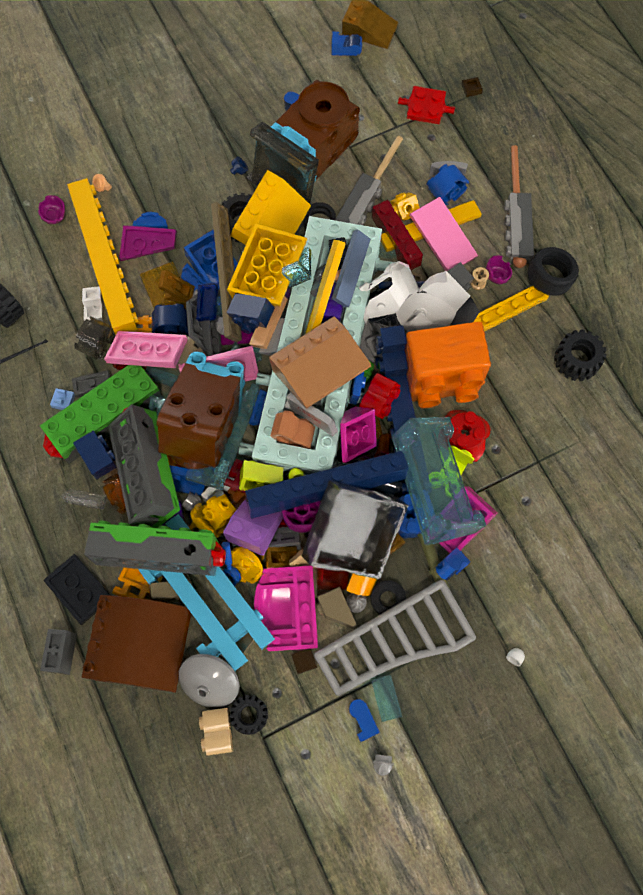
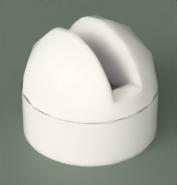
(516, 656)

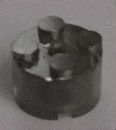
(94, 338)

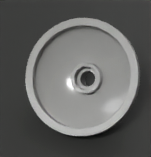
(208, 680)

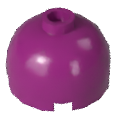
(301, 518)

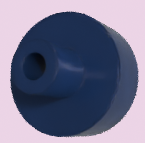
(239, 166)

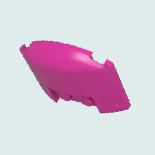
(288, 607)

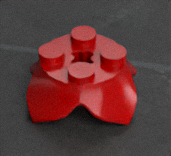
(478, 432)

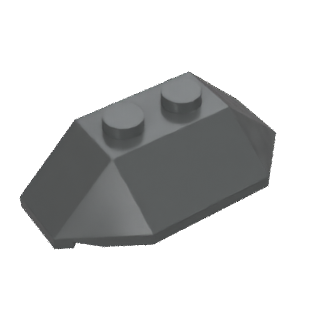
(203, 332)

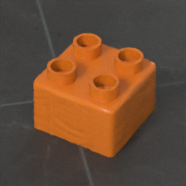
(447, 363)

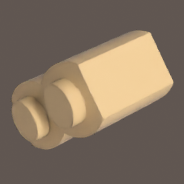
(216, 732)

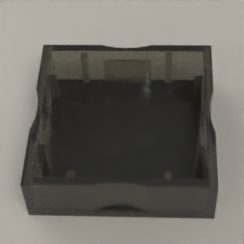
(354, 530)

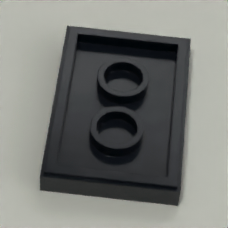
(76, 588)

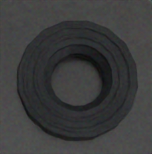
(382, 587)

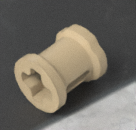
(481, 279)

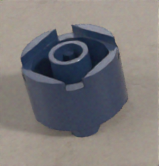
(170, 319)

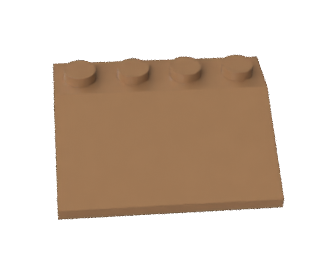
(319, 362)

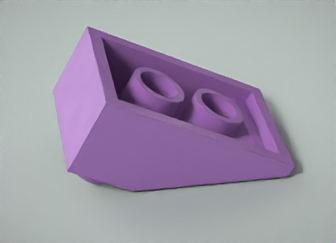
(252, 533)

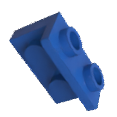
(183, 485)

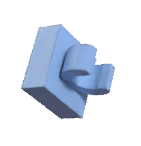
(62, 399)

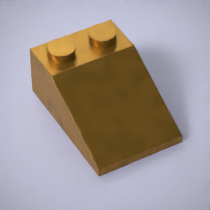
(369, 23)

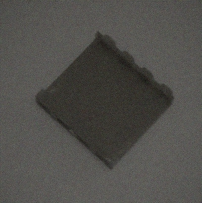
(284, 159)

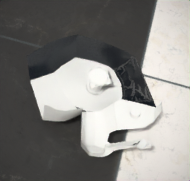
(433, 305)

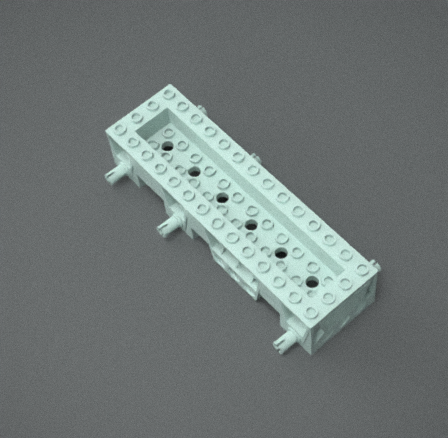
(323, 447)

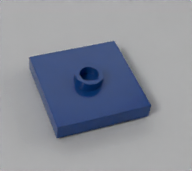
(358, 383)

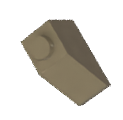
(335, 608)

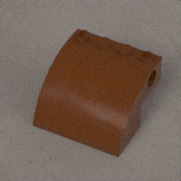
(137, 643)

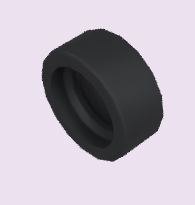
(319, 208)

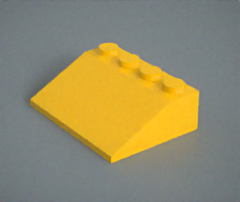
(273, 206)
(262, 264)

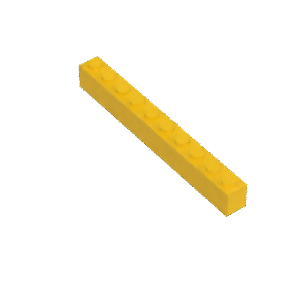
(102, 257)

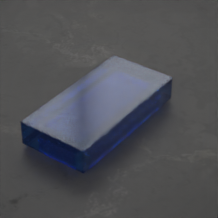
(207, 302)

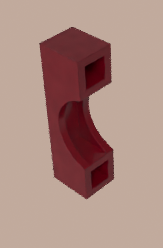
(404, 245)

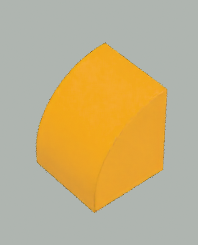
(361, 585)

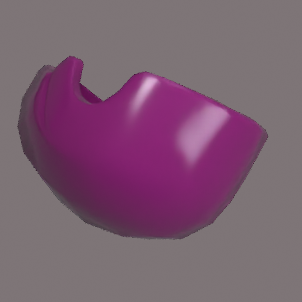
(52, 209)
(499, 271)

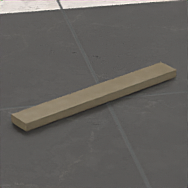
(225, 266)

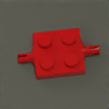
(426, 105)

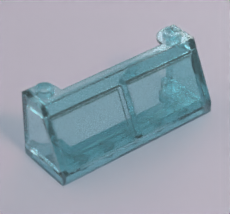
(435, 480)

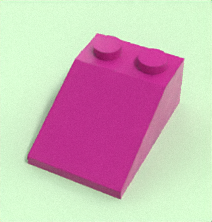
(357, 432)
(476, 503)

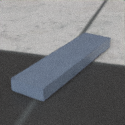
(351, 268)

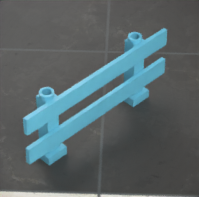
(222, 641)

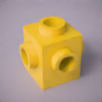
(405, 204)
(218, 511)

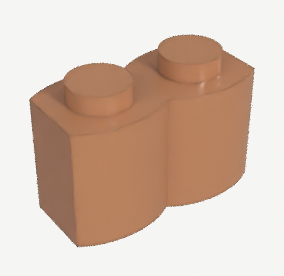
(292, 430)

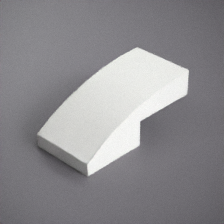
(92, 303)

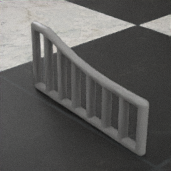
(411, 654)

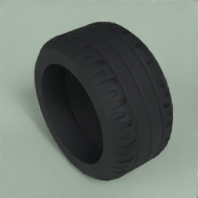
(559, 259)

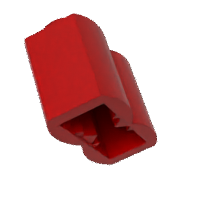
(380, 395)

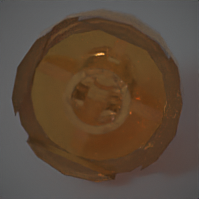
(114, 492)

